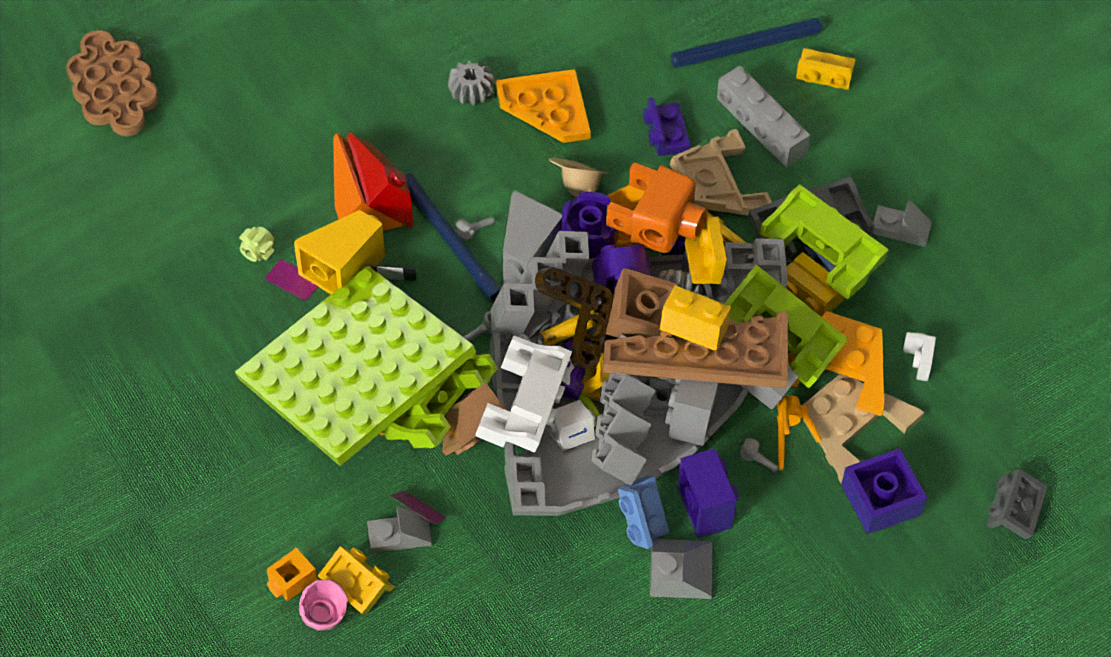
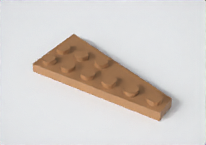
(748, 355)

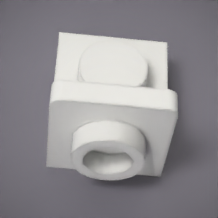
(923, 348)

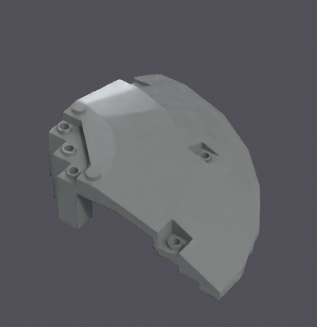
(566, 481)

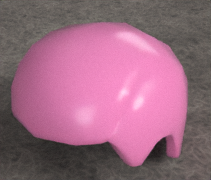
(323, 605)

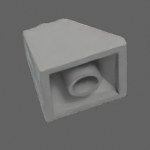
(681, 569)

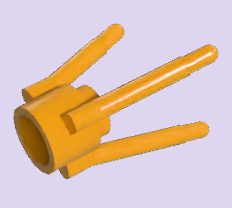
(789, 415)

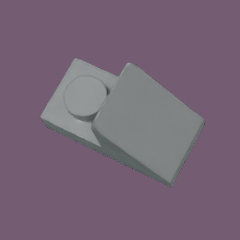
(905, 226)
(399, 533)

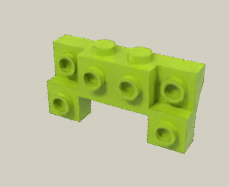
(830, 236)
(809, 335)
(425, 421)

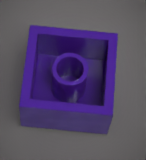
(883, 491)
(707, 492)

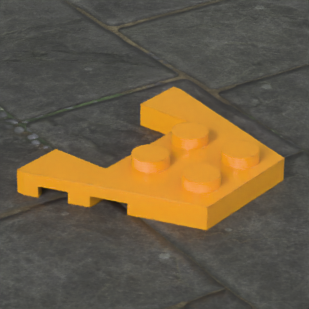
(859, 359)

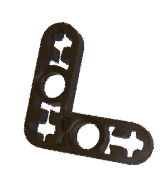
(587, 303)

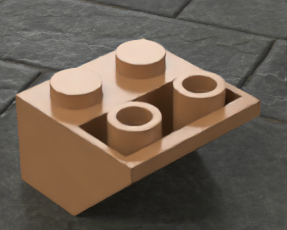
(465, 419)

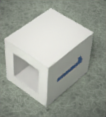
(573, 425)

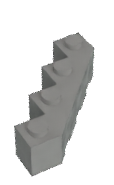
(622, 426)

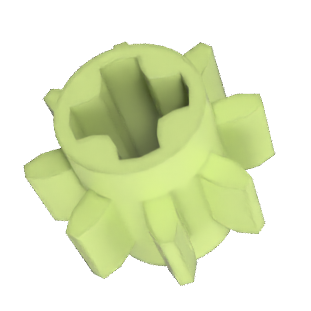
(256, 244)

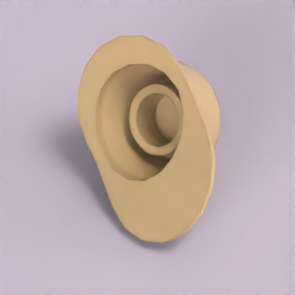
(578, 177)

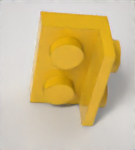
(825, 68)
(707, 254)
(357, 578)

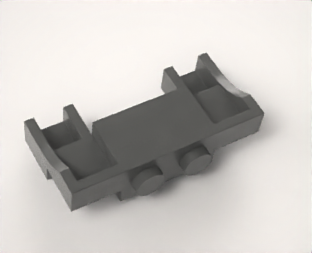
(838, 194)

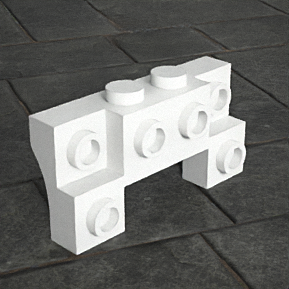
(532, 407)

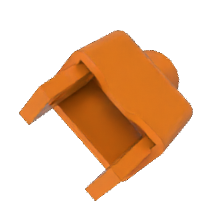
(663, 210)

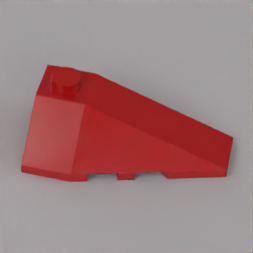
(381, 181)

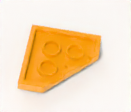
(548, 103)

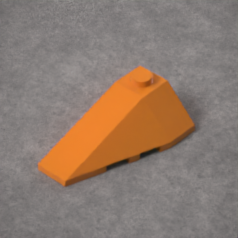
(347, 186)

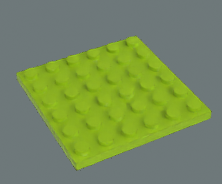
(355, 364)

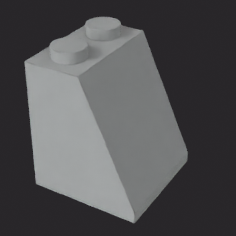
(528, 234)

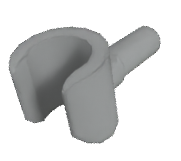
(467, 230)
(485, 327)
(749, 453)

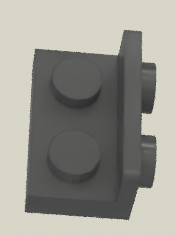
(1017, 503)

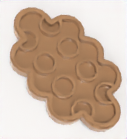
(112, 83)

